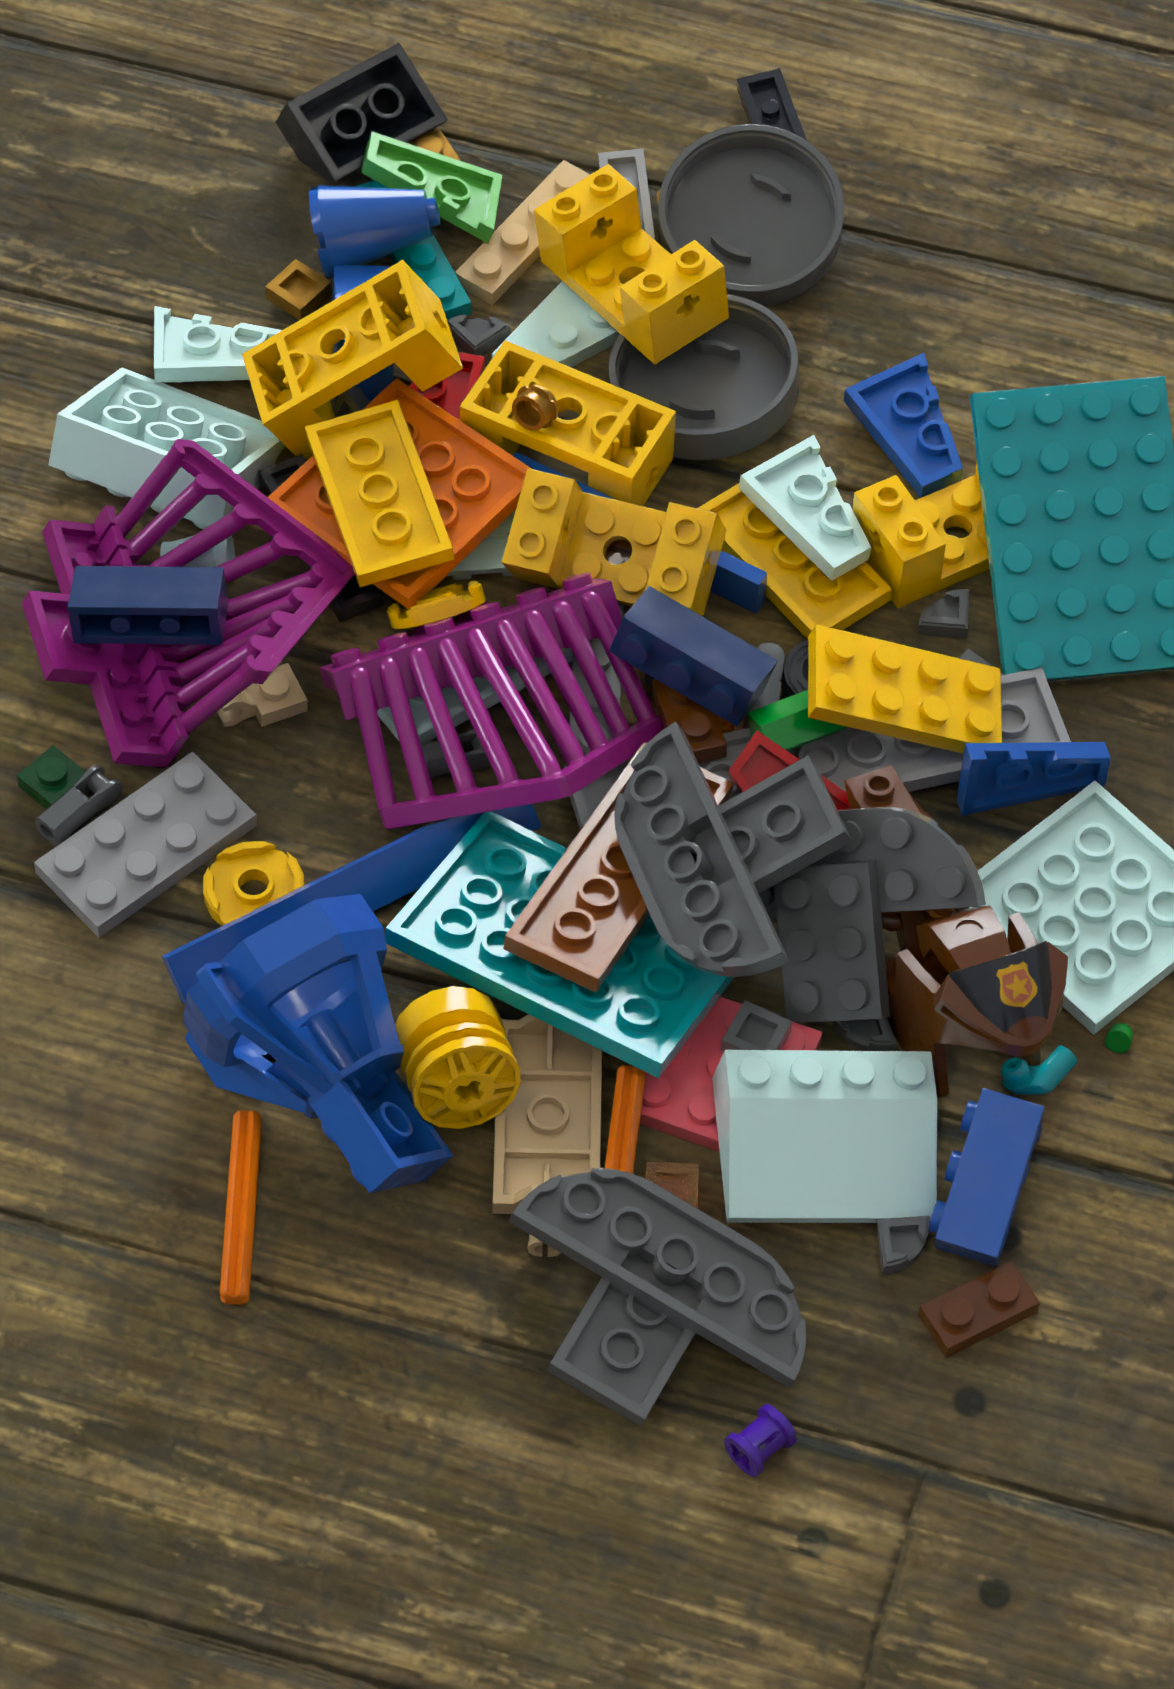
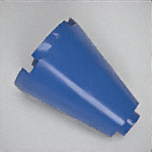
(368, 222)

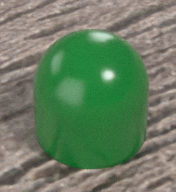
(1119, 1037)

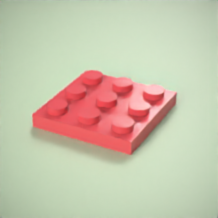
(684, 1096)

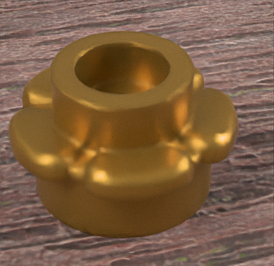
(535, 407)

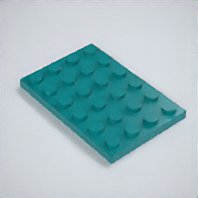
(1079, 525)
(475, 897)

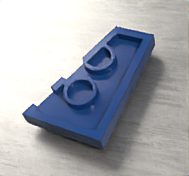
(907, 424)
(1026, 772)

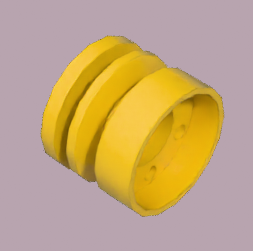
(457, 1057)

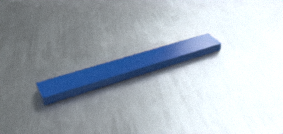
(376, 876)

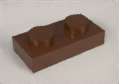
(697, 722)
(979, 1309)

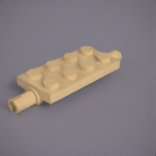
(553, 1118)

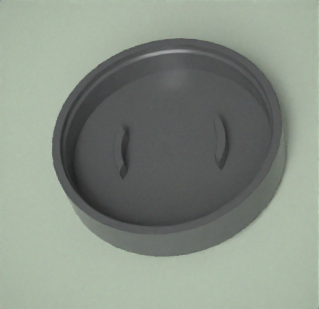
(758, 206)
(726, 385)

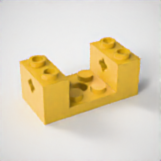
(597, 244)
(382, 324)
(616, 438)
(567, 533)
(911, 539)

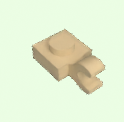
(270, 702)

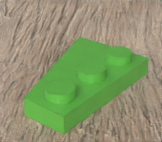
(462, 191)

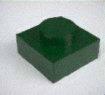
(49, 776)

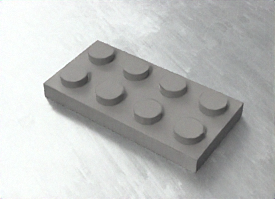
(145, 844)

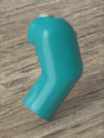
(1037, 1079)

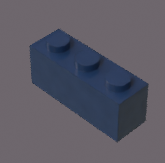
(148, 605)
(693, 656)

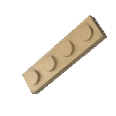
(515, 242)

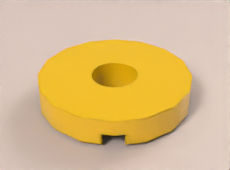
(437, 605)
(240, 865)

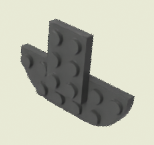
(709, 862)
(835, 908)
(660, 1283)

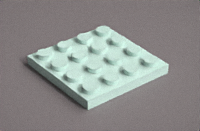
(1096, 892)

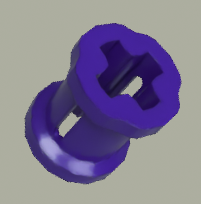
(760, 1440)

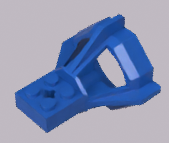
(319, 1007)

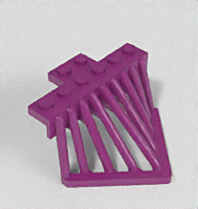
(482, 646)
(141, 683)

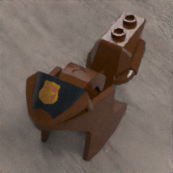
(959, 971)

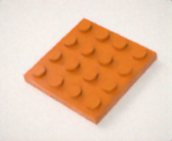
(467, 473)

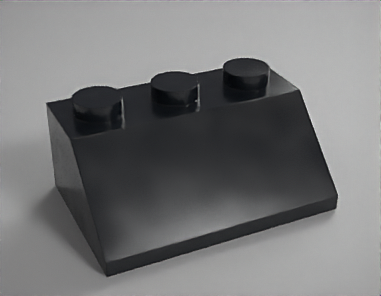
(335, 120)

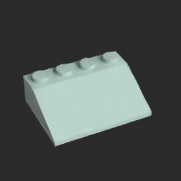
(130, 423)
(826, 1135)

